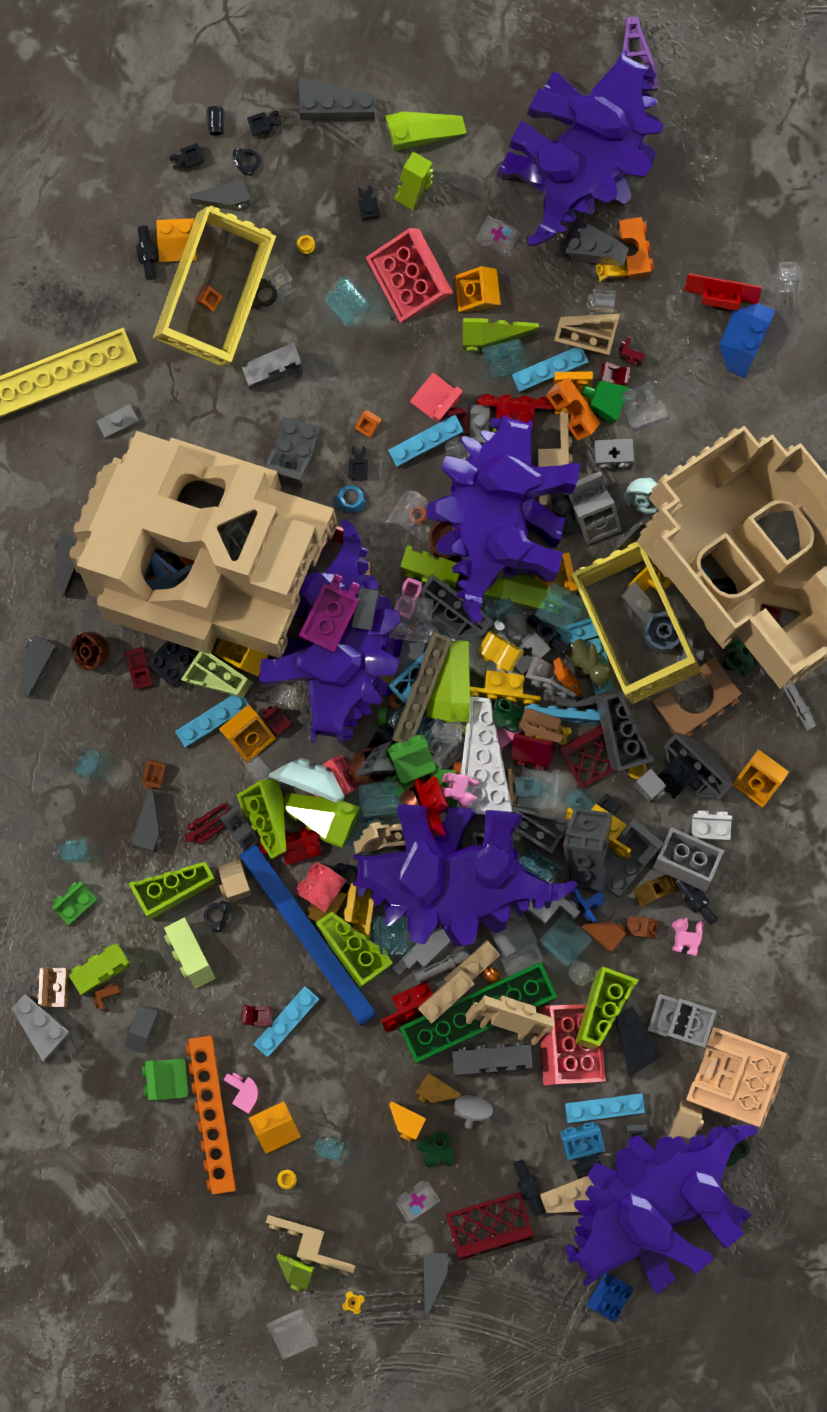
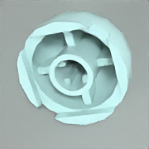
(638, 495)

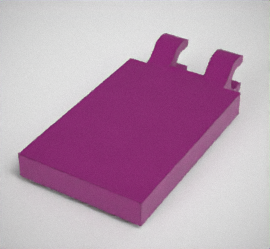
(331, 614)

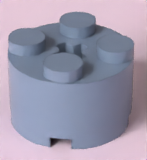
(653, 636)

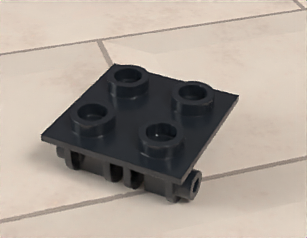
(171, 662)

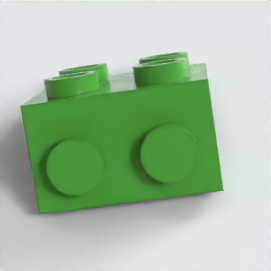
(412, 758)
(165, 1079)

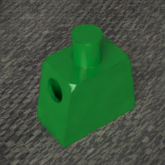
(605, 400)

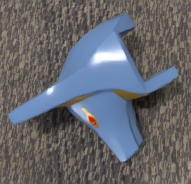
(165, 575)

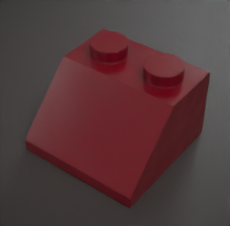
(532, 752)

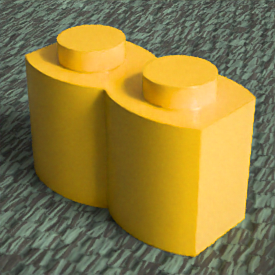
(499, 651)

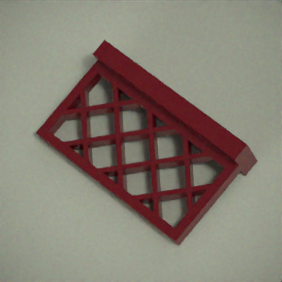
(582, 742)
(490, 1243)

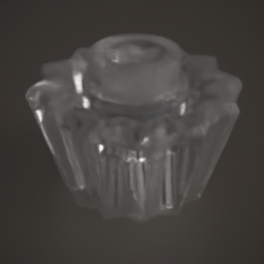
(455, 448)
(580, 973)

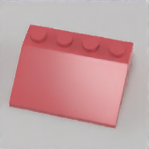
(409, 274)
(564, 1059)

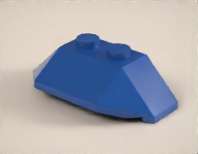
(744, 337)

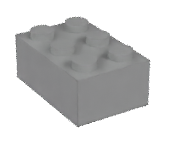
(688, 859)

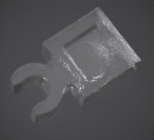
(278, 694)

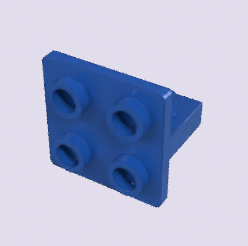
(594, 901)
(610, 1297)

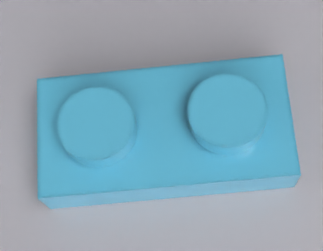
(580, 630)

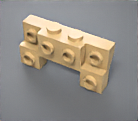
(380, 838)
(511, 1016)

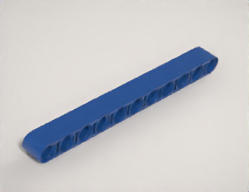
(308, 935)

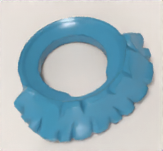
(340, 502)

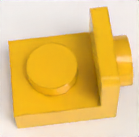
(611, 271)

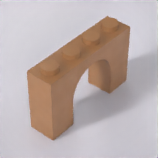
(723, 694)

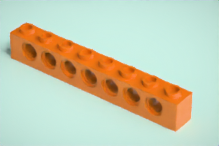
(206, 1045)

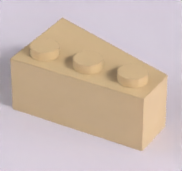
(588, 331)
(234, 881)
(687, 1121)
(563, 1197)

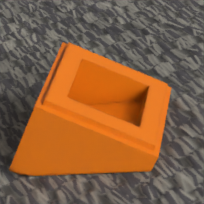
(208, 298)
(368, 423)

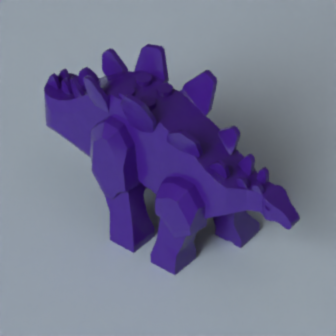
(593, 152)
(494, 506)
(349, 678)
(451, 886)
(650, 1194)

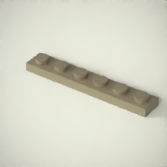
(422, 687)

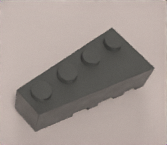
(330, 101)
(620, 732)
(492, 1059)

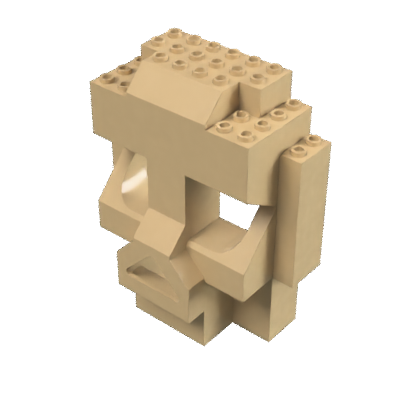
(714, 511)
(237, 601)

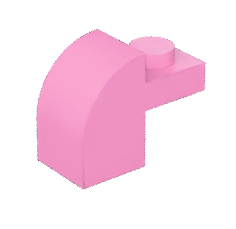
(248, 1092)

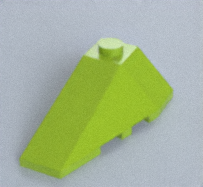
(418, 129)
(480, 333)
(521, 589)
(452, 688)
(265, 809)
(329, 819)
(355, 952)
(295, 1272)

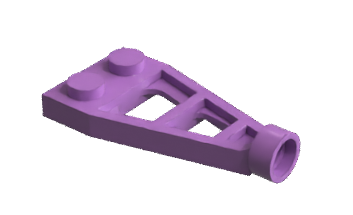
(632, 34)

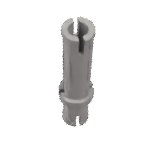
(800, 707)
(438, 968)

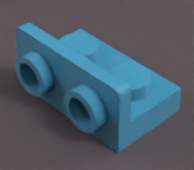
(582, 1140)

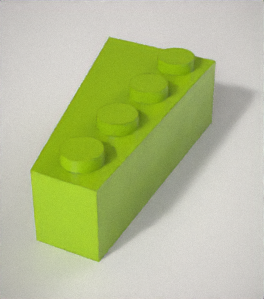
(171, 888)
(604, 1004)

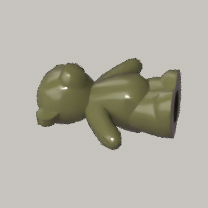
(589, 663)

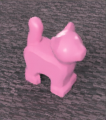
(457, 788)
(689, 939)

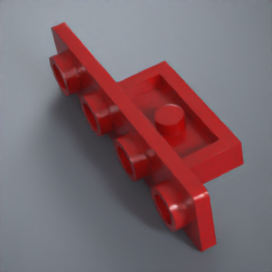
(722, 292)
(515, 408)
(432, 797)
(299, 846)
(407, 1006)

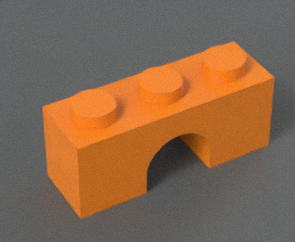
(634, 232)
(583, 420)

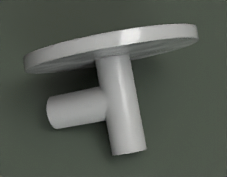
(472, 1109)

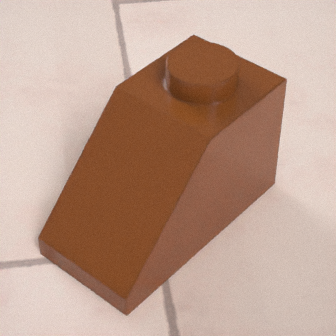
(605, 933)

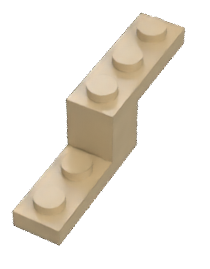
(556, 457)
(459, 981)
(310, 1245)

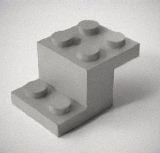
(594, 508)
(543, 915)
(682, 1020)

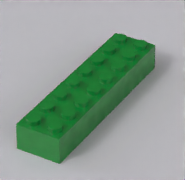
(450, 1028)

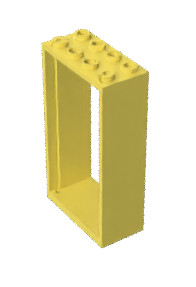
(242, 229)
(659, 680)

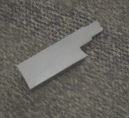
(425, 953)

